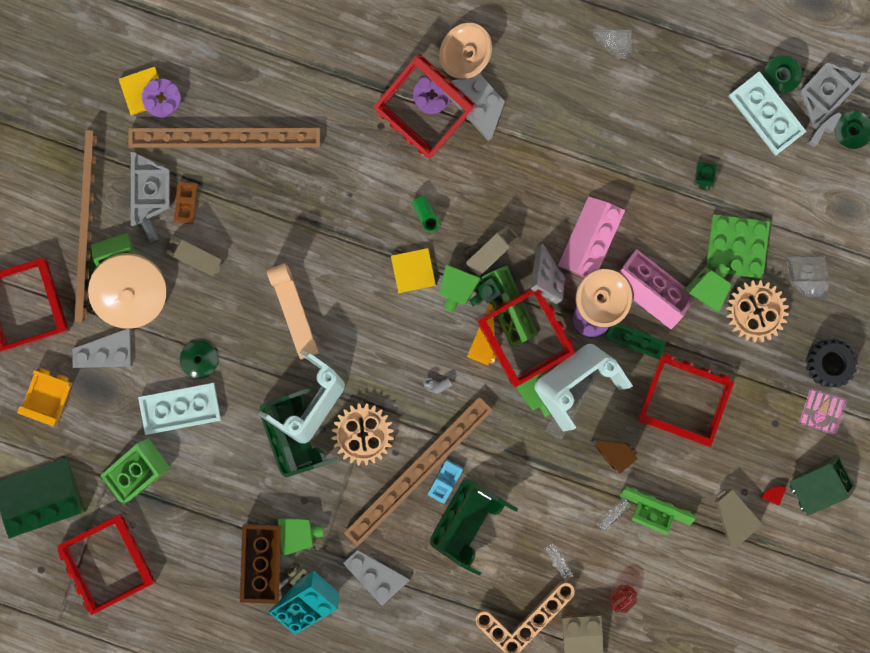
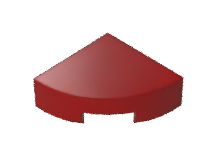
(774, 494)

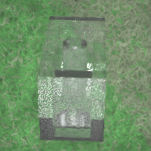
(615, 42)

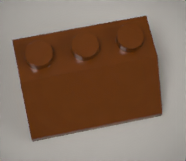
(616, 453)

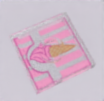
(823, 411)

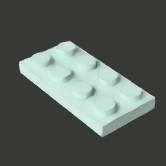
(767, 113)
(179, 408)

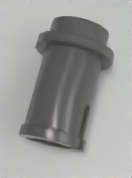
(150, 232)

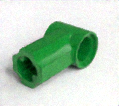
(425, 213)

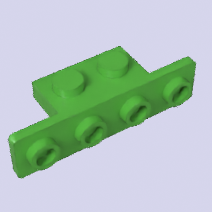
(655, 513)

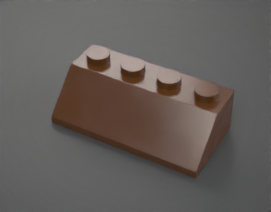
(260, 563)

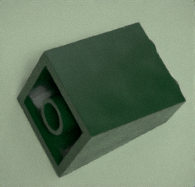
(822, 486)

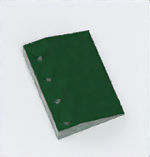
(39, 498)

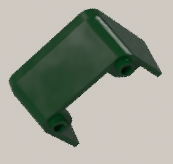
(289, 454)
(463, 522)

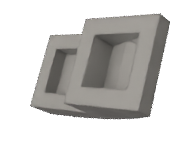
(828, 126)

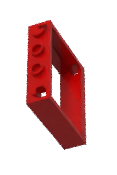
(445, 84)
(53, 298)
(557, 326)
(705, 373)
(80, 584)

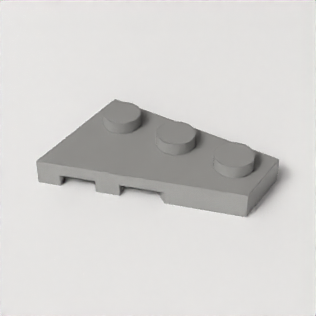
(105, 352)
(375, 576)

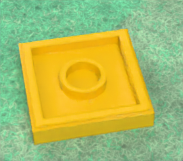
(133, 88)
(413, 270)

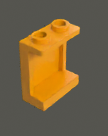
(46, 397)

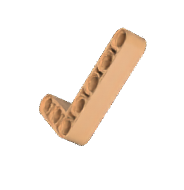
(282, 280)
(528, 622)

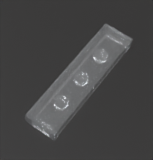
(579, 392)

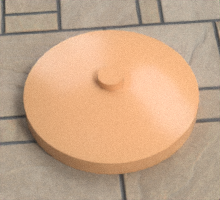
(127, 290)

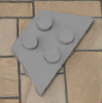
(828, 90)
(488, 100)
(148, 189)
(547, 276)

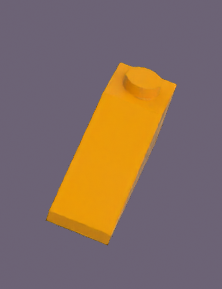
(480, 349)

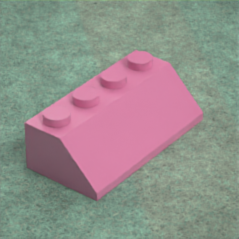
(591, 237)
(656, 289)

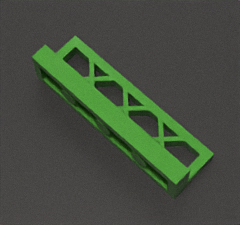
(519, 315)

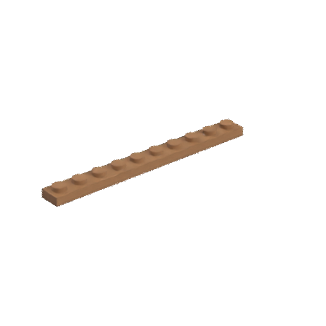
(224, 137)
(85, 235)
(417, 472)

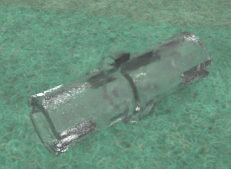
(613, 514)
(559, 561)

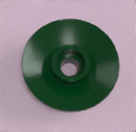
(774, 75)
(860, 123)
(208, 362)

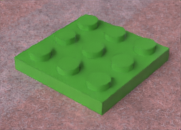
(738, 245)

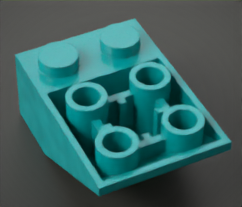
(306, 603)

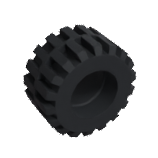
(847, 358)

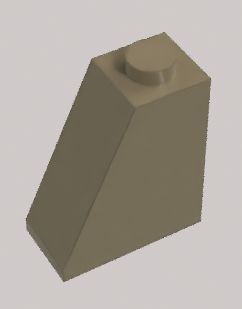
(492, 251)
(193, 256)
(736, 518)

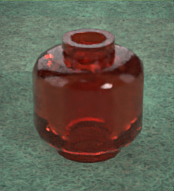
(623, 598)

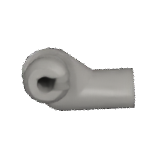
(435, 386)

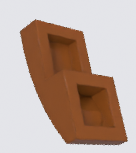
(185, 203)

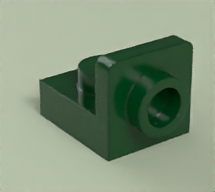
(705, 176)

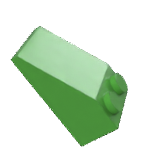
(135, 471)

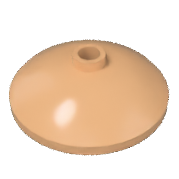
(458, 47)
(615, 298)

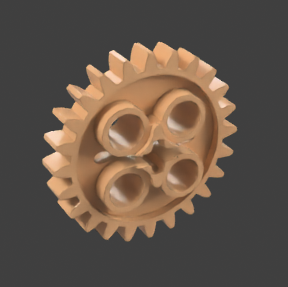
(773, 304)
(380, 432)

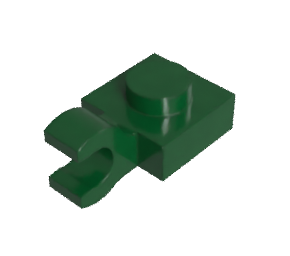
(488, 291)

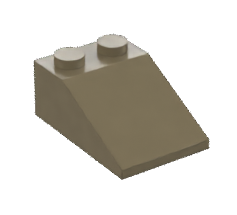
(582, 633)

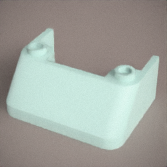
(555, 384)
(331, 388)

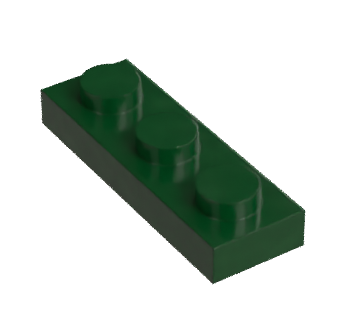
(636, 340)

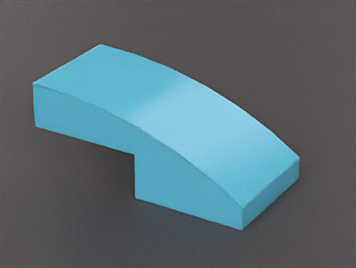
(445, 481)

